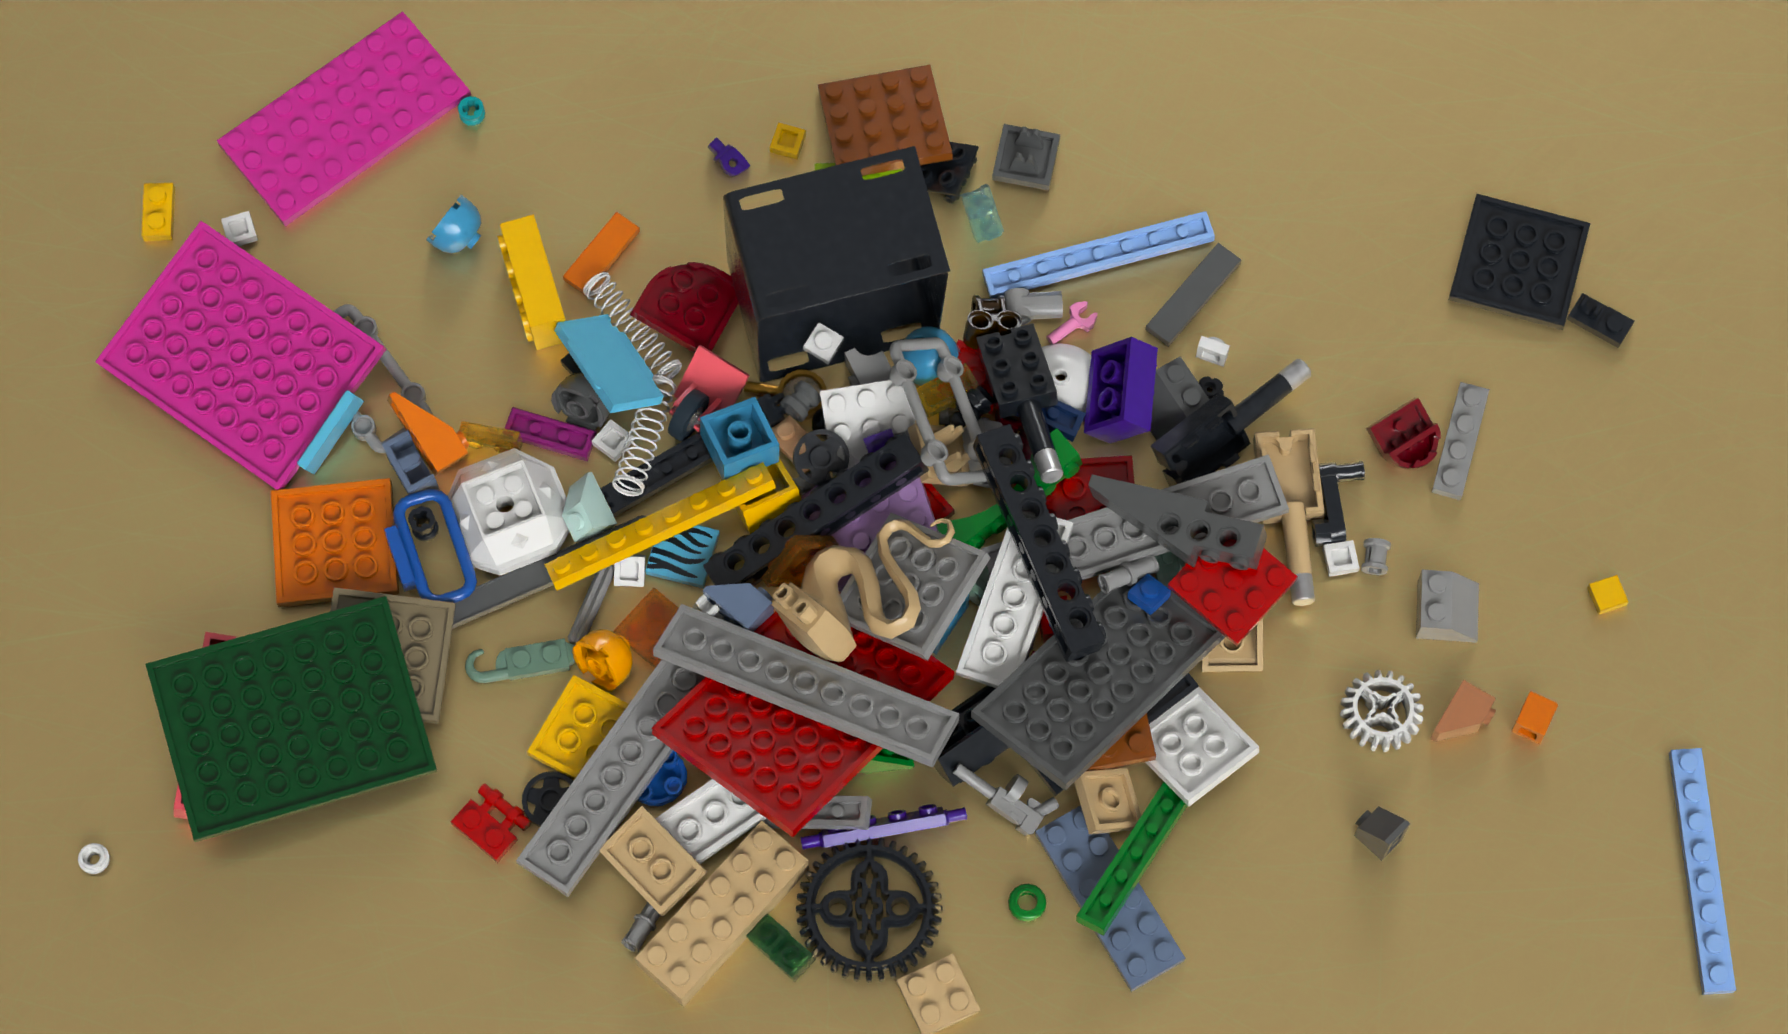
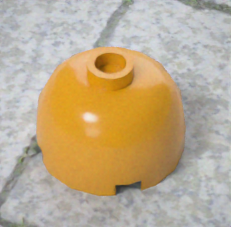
(605, 657)

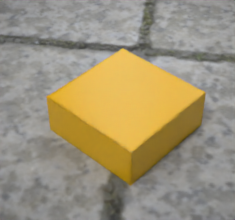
(787, 140)
(1607, 594)

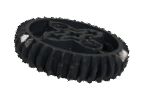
(846, 897)

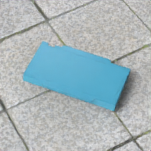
(609, 363)

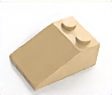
(1244, 657)

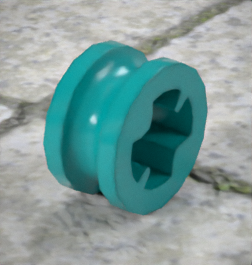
(479, 113)

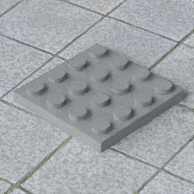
(939, 576)

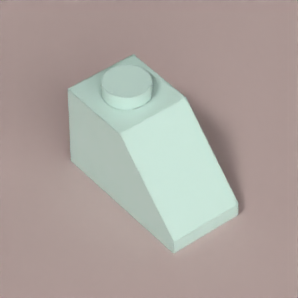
(587, 509)

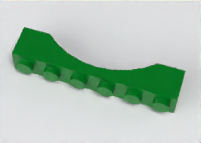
(979, 527)

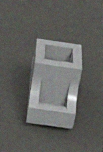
(866, 368)

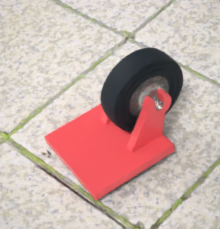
(705, 388)

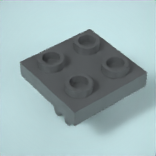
(1026, 157)

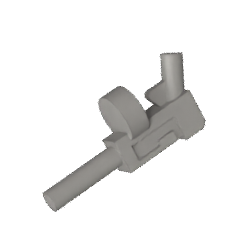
(1007, 801)

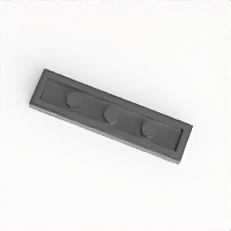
(1193, 294)

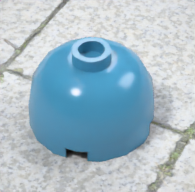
(457, 228)
(928, 360)

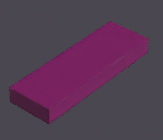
(551, 434)

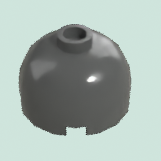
(579, 402)

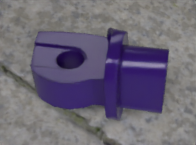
(728, 153)

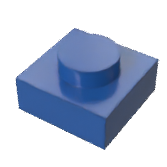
(1149, 594)

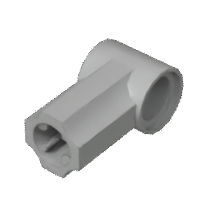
(1034, 305)

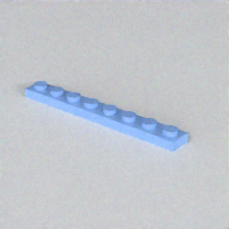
(1099, 254)
(1702, 872)

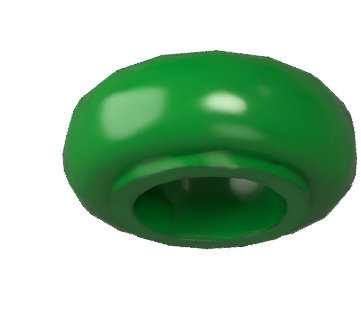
(1027, 889)

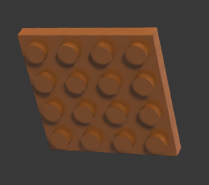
(885, 115)

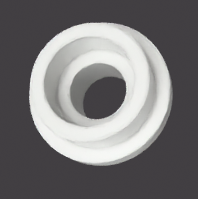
(90, 850)

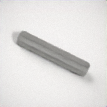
(591, 604)

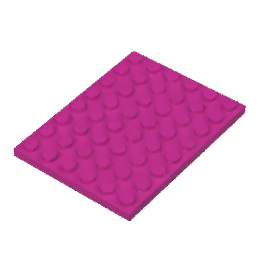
(239, 355)

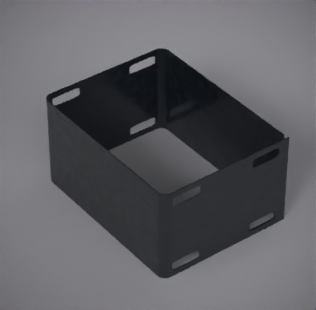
(835, 256)

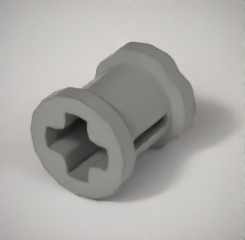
(1375, 556)

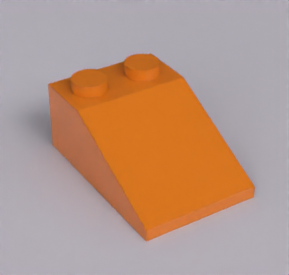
(432, 437)

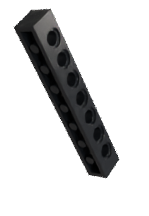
(832, 516)
(1072, 640)

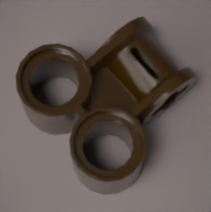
(988, 317)

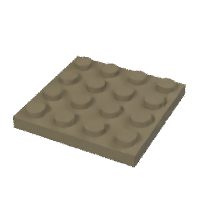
(425, 639)

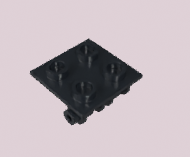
(950, 175)

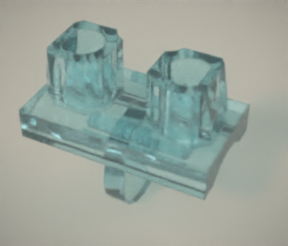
(982, 214)

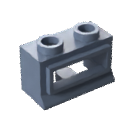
(409, 464)

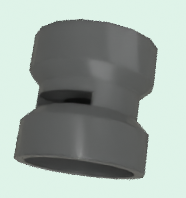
(800, 401)

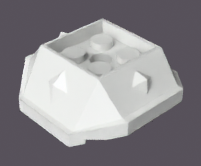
(514, 538)

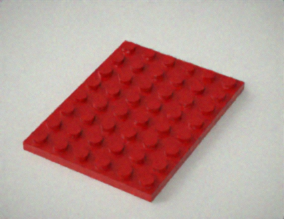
(777, 757)

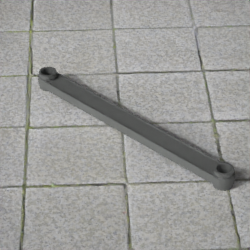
(515, 584)

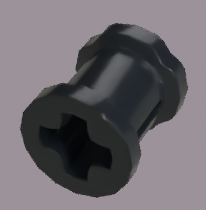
(420, 516)

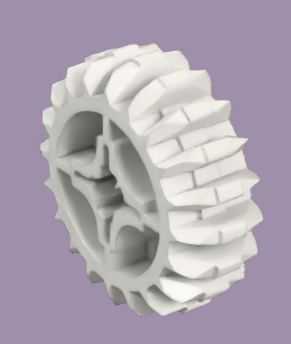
(1389, 720)

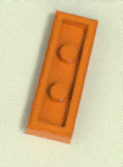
(602, 251)

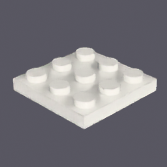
(863, 411)
(1198, 746)

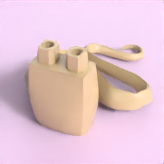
(817, 610)

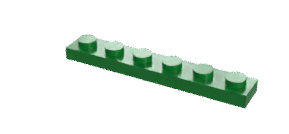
(1131, 860)

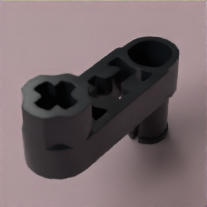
(1332, 527)

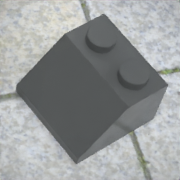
(1175, 396)

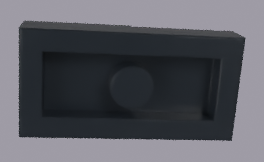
(1600, 320)

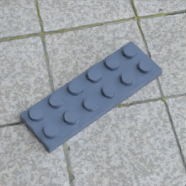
(1137, 937)

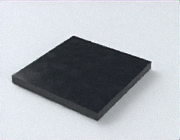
(1519, 261)

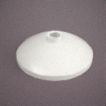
(1075, 366)

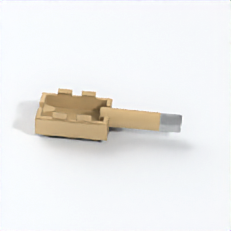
(1299, 477)

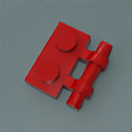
(485, 830)

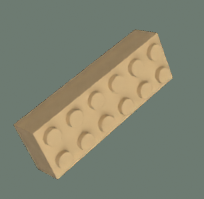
(722, 913)

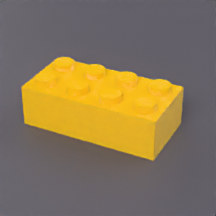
(531, 280)

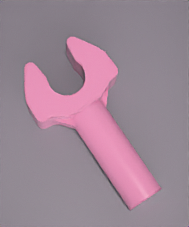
(1074, 322)

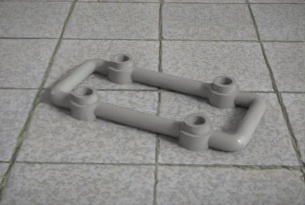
(948, 370)
(363, 425)

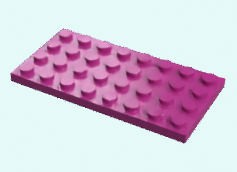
(343, 118)

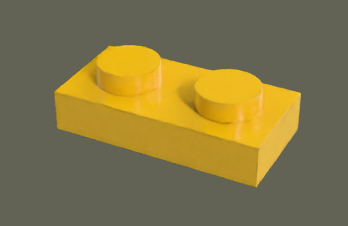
(158, 211)

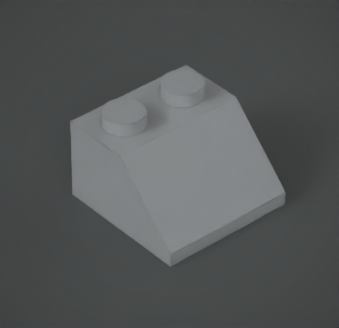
(1447, 607)

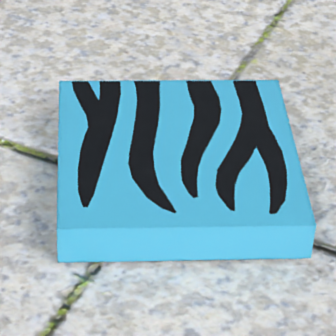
(683, 556)

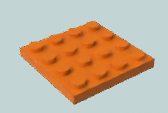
(332, 540)

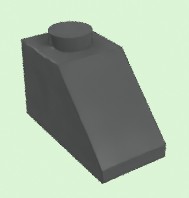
(1381, 831)

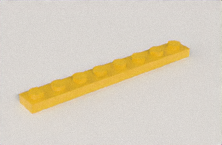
(660, 526)

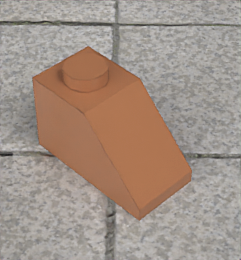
(1465, 713)

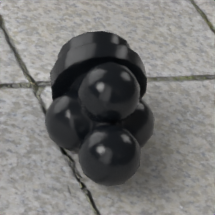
(980, 402)

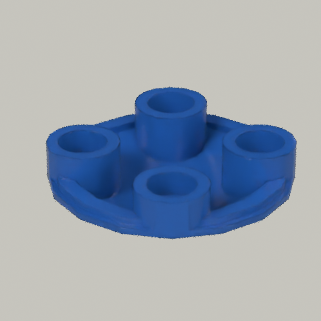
(667, 783)

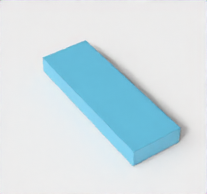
(330, 432)

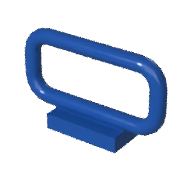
(406, 555)

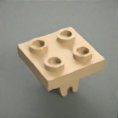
(957, 457)

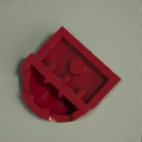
(1406, 436)

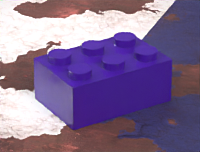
(1120, 390)

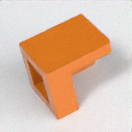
(1535, 717)

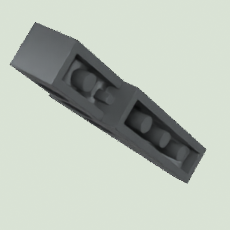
(1157, 509)

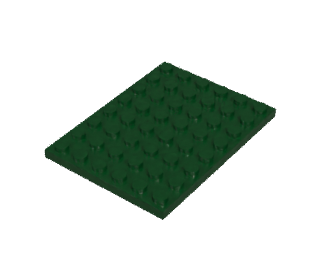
(290, 718)

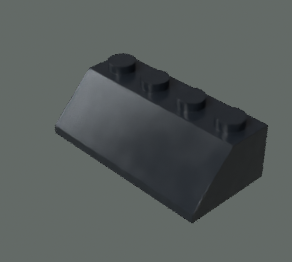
(969, 742)

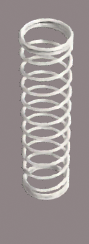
(662, 371)
(638, 491)

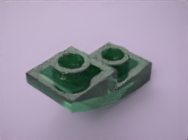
(780, 947)

